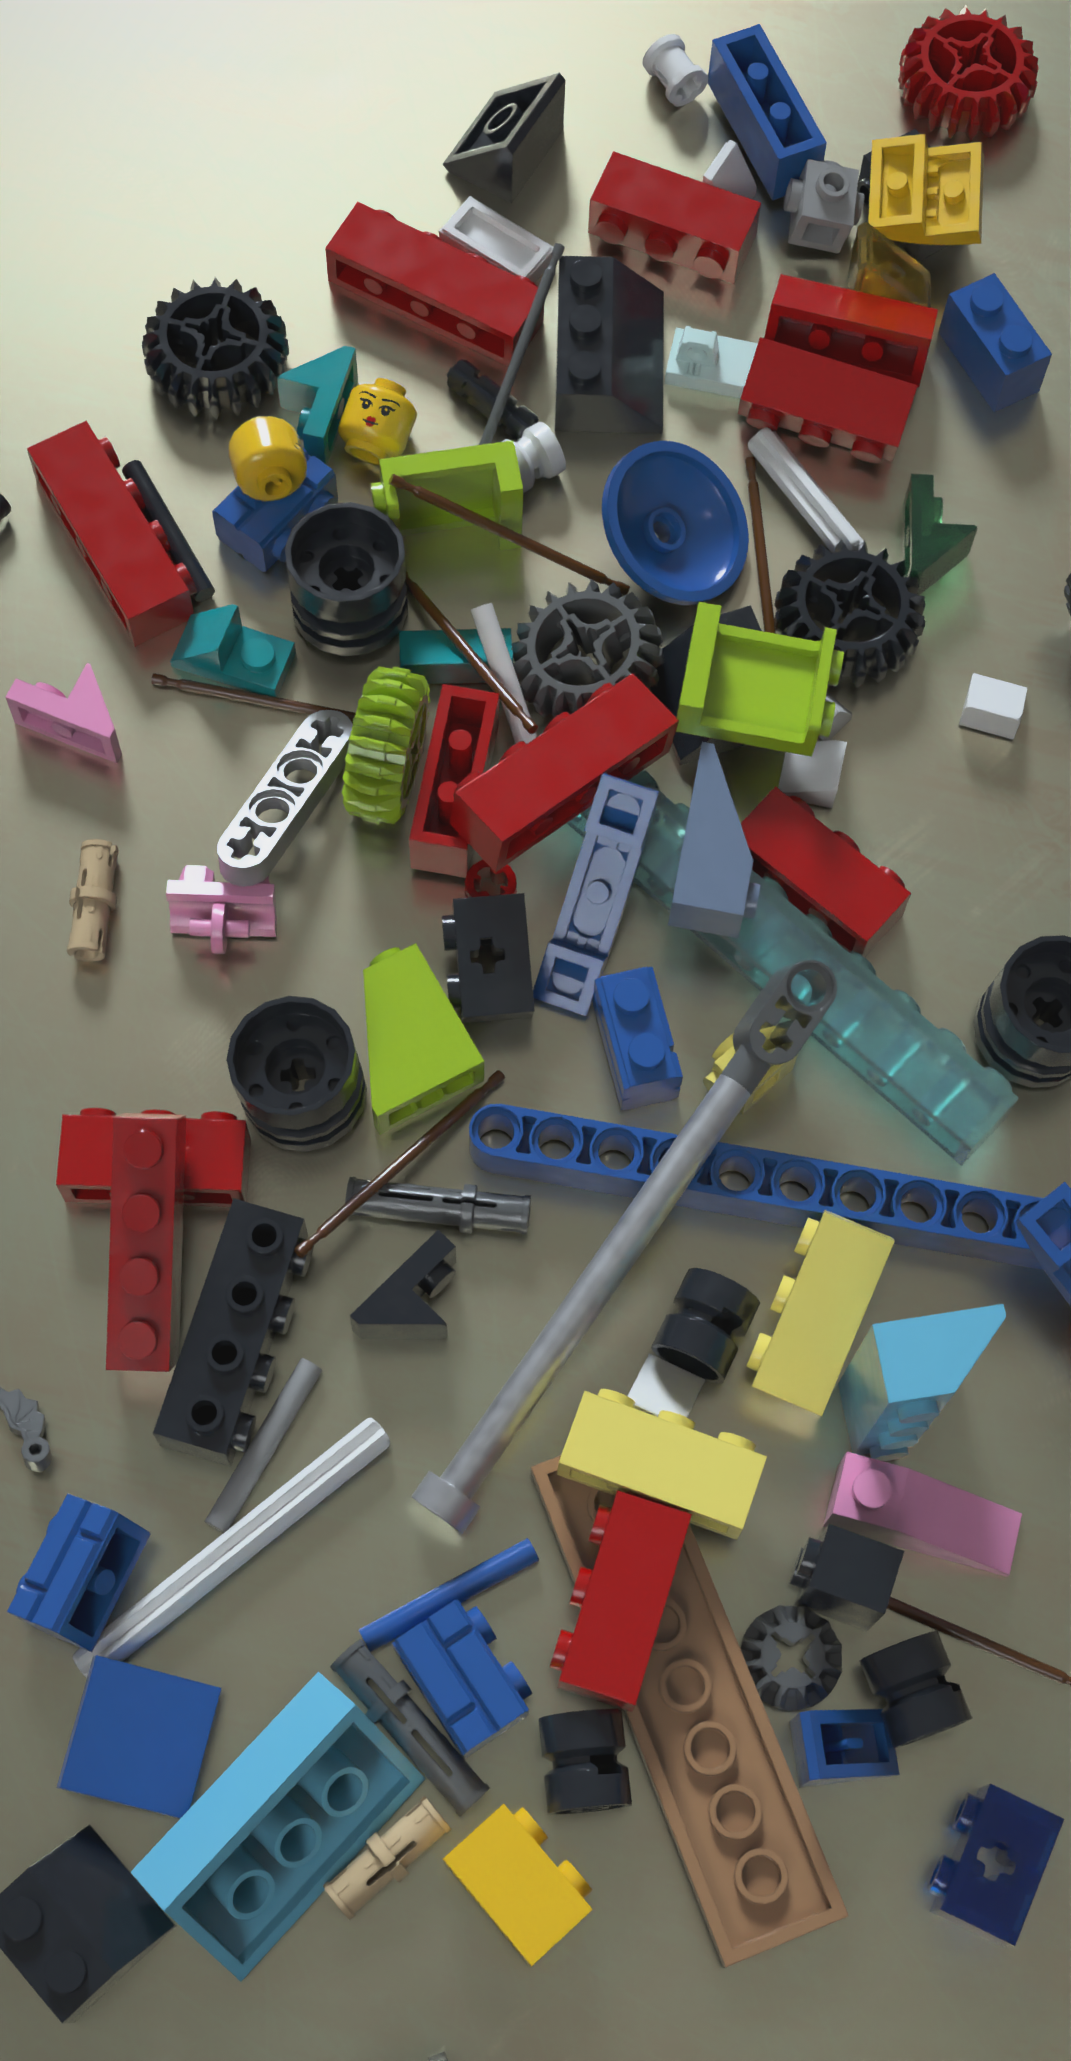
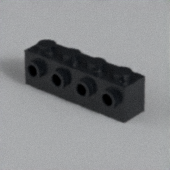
(232, 1334)

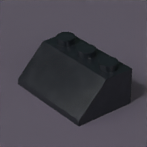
(608, 348)

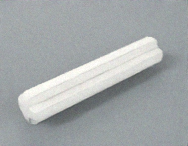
(802, 490)

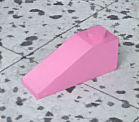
(921, 1514)

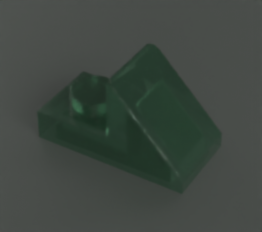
(929, 544)

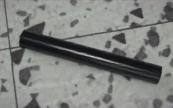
(157, 510)

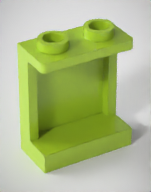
(475, 477)
(757, 685)

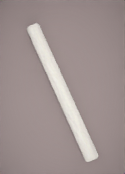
(237, 1544)

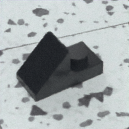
(397, 1306)

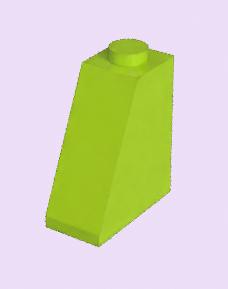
(414, 1039)

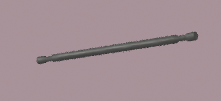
(522, 345)

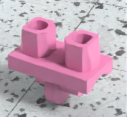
(220, 908)

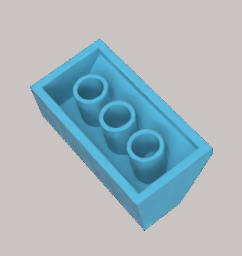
(909, 1374)
(278, 1826)

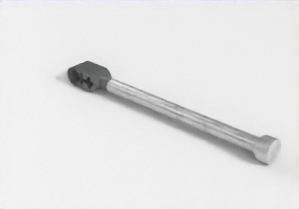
(452, 1491)

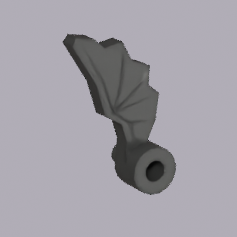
(27, 1421)

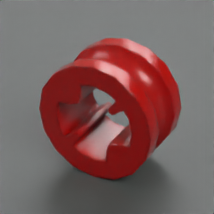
(482, 870)

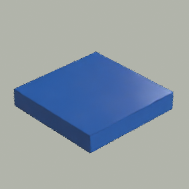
(139, 1737)

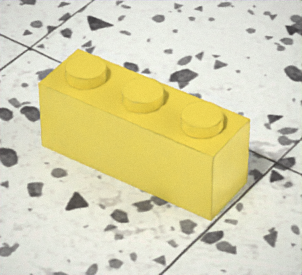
(819, 1311)
(662, 1461)

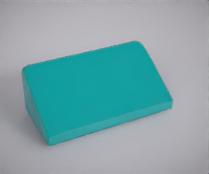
(439, 660)

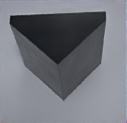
(510, 136)

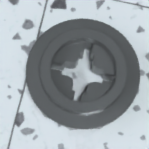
(823, 1657)

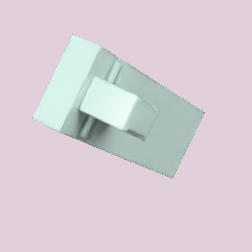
(709, 362)

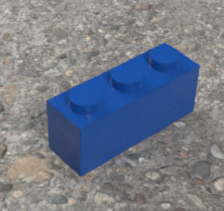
(764, 108)

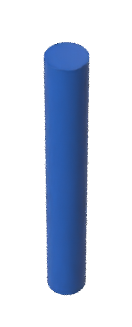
(460, 1587)

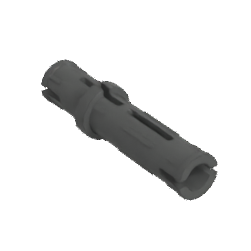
(445, 1206)
(356, 1668)

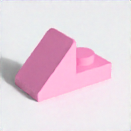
(76, 720)

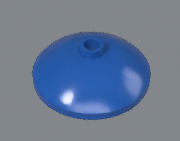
(692, 511)

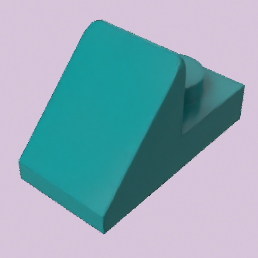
(320, 394)
(235, 655)

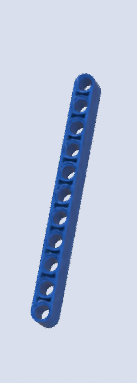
(765, 1172)

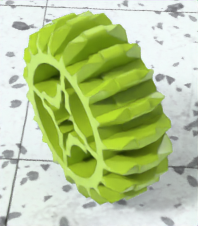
(386, 745)

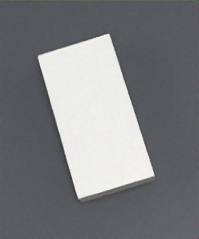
(497, 239)

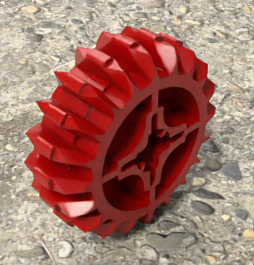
(968, 73)

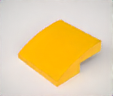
(926, 191)

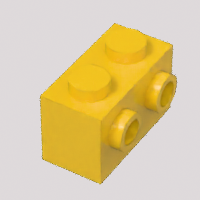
(519, 1883)

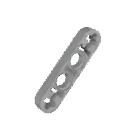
(279, 793)

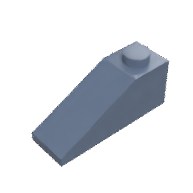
(715, 860)

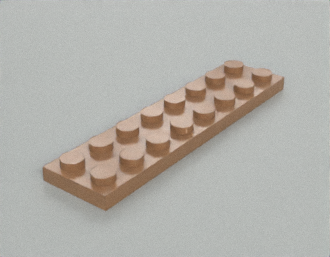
(712, 1754)

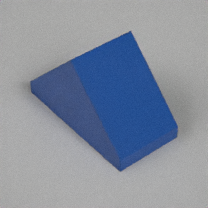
(841, 1747)

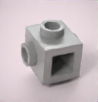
(823, 205)

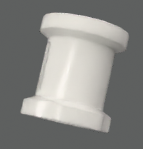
(675, 70)

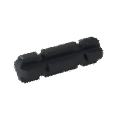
(482, 395)

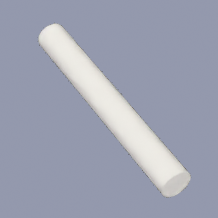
(501, 665)

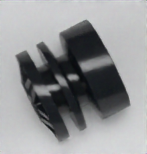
(347, 578)
(1027, 989)
(290, 1043)

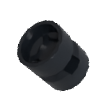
(707, 1321)
(915, 1689)
(584, 1761)

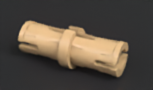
(93, 900)
(386, 1857)

